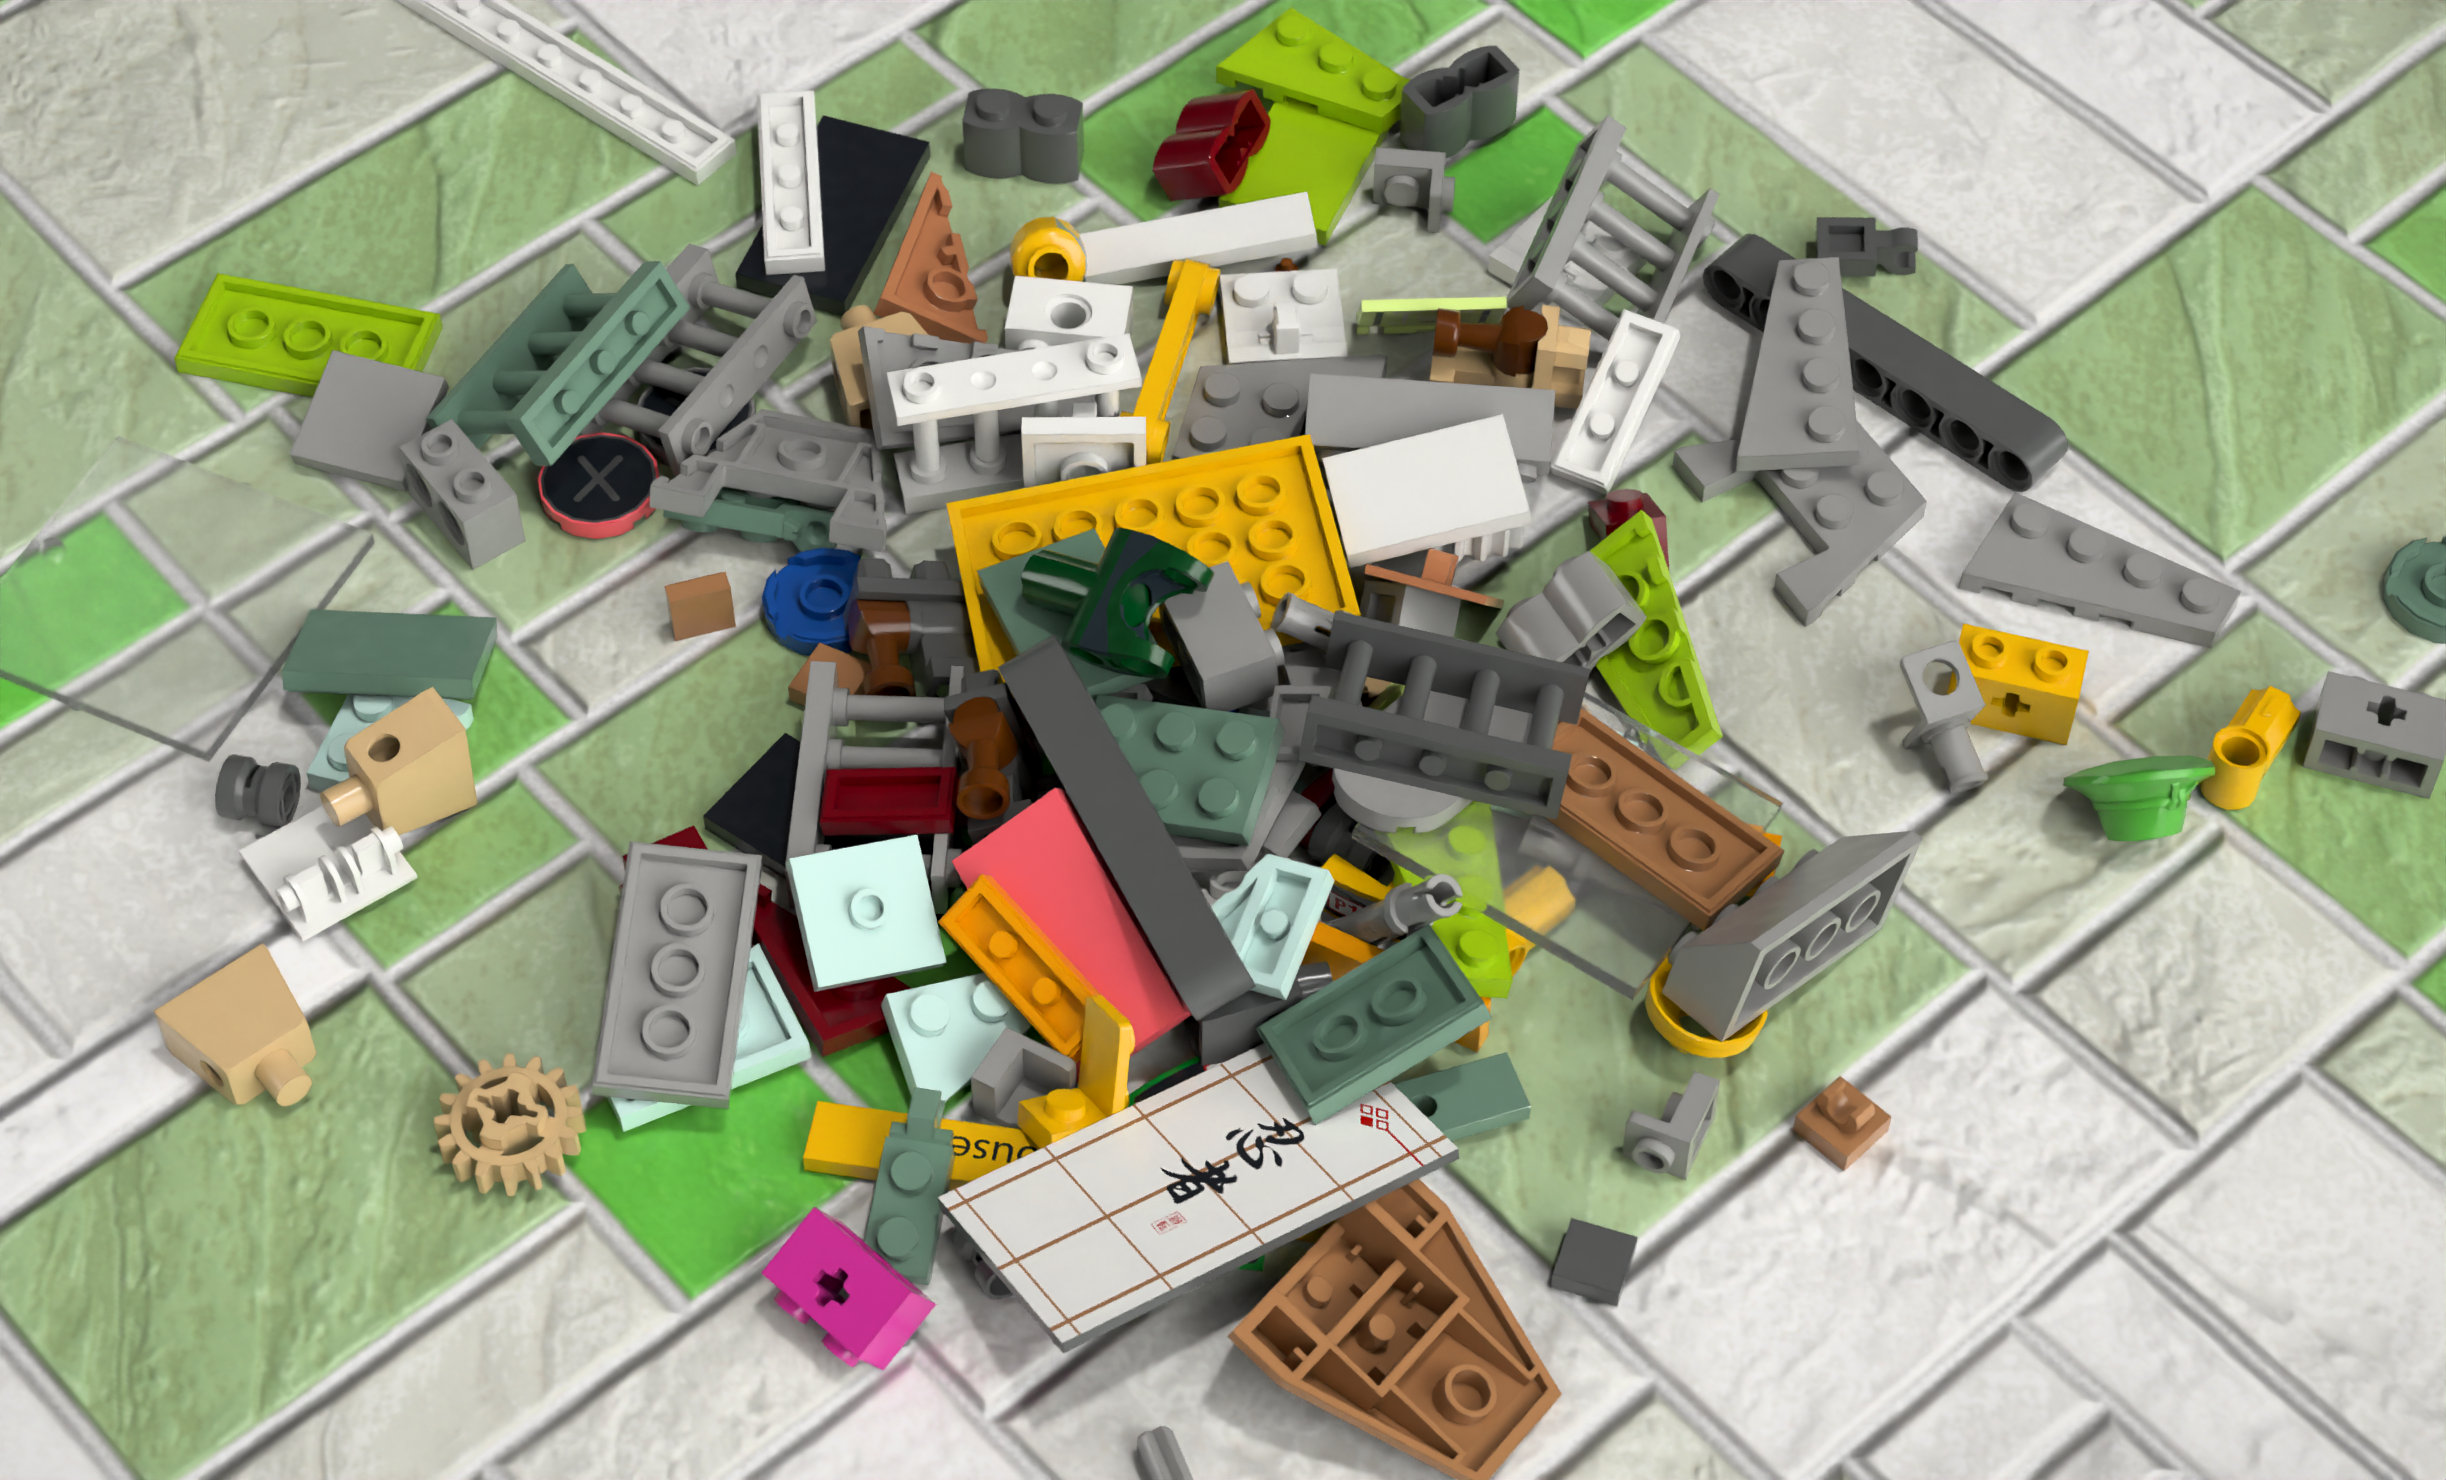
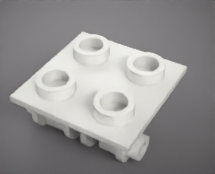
(327, 870)

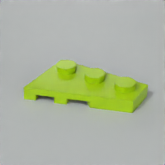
(1316, 67)

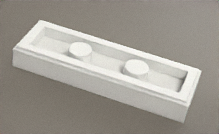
(1615, 402)

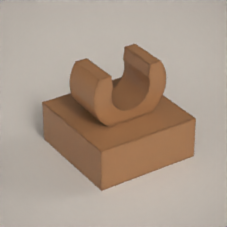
(1842, 1123)

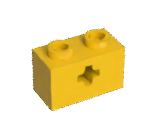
(2024, 682)

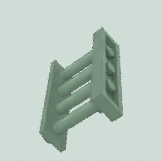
(562, 360)

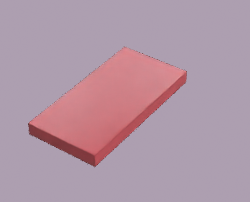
(1071, 895)

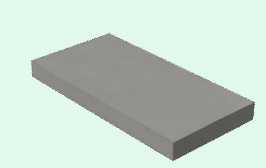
(678, 975)

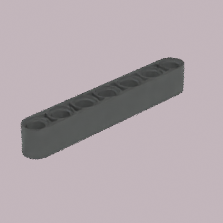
(1908, 375)
(1126, 828)

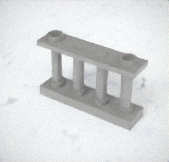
(1580, 200)
(735, 378)
(832, 707)

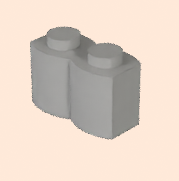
(1575, 617)

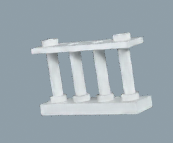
(983, 386)

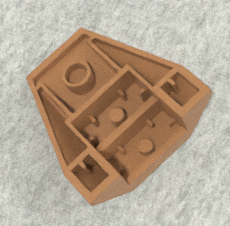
(1404, 1337)

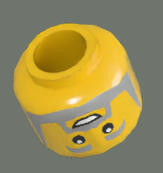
(1048, 250)

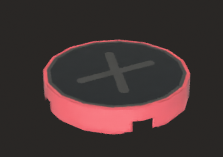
(599, 485)

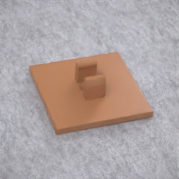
(1436, 577)

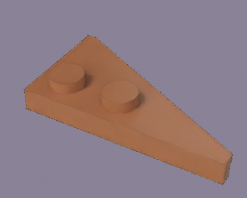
(932, 273)

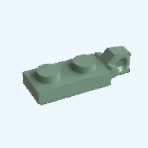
(763, 519)
(910, 1178)

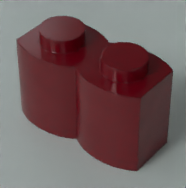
(1211, 145)

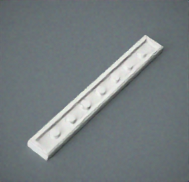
(584, 83)

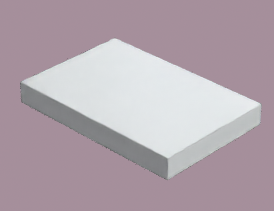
(1427, 491)

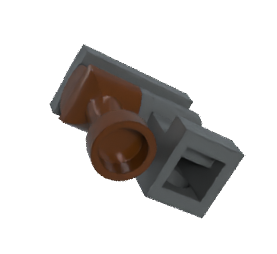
(910, 618)
(995, 750)

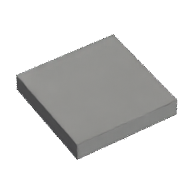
(363, 418)

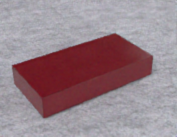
(889, 801)

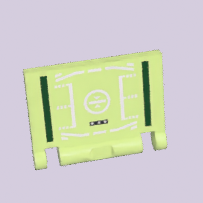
(1420, 315)

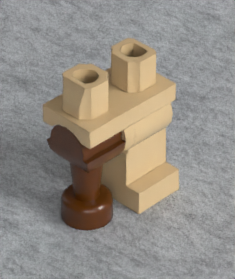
(1516, 352)

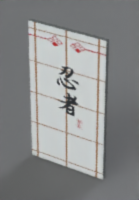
(1183, 1192)

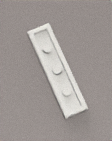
(790, 183)
(1207, 236)

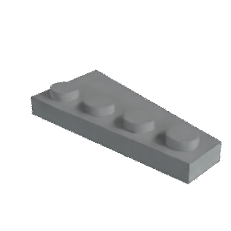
(1802, 380)

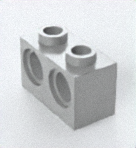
(462, 494)

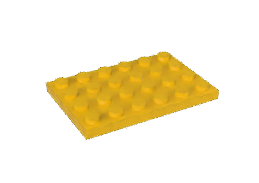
(1240, 505)

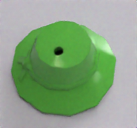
(2142, 795)

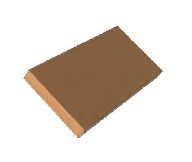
(1657, 824)

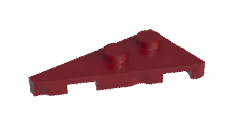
(831, 1016)

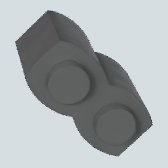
(1460, 102)
(1023, 136)

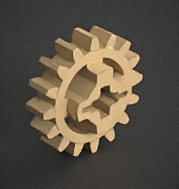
(510, 1124)

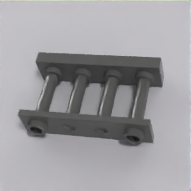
(1433, 754)

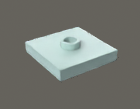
(865, 912)

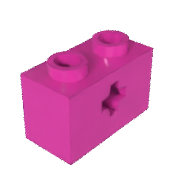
(881, 1304)

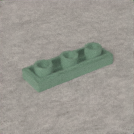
(1470, 1097)

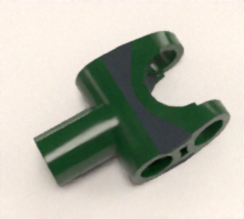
(1115, 598)

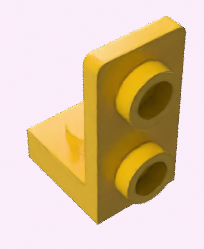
(1102, 1079)

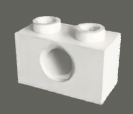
(1065, 311)

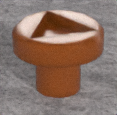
(1286, 265)

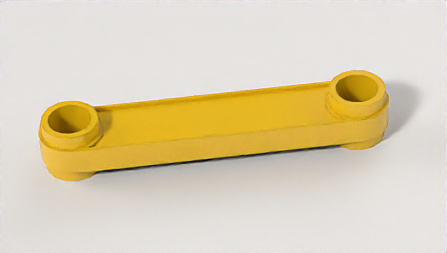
(1188, 292)

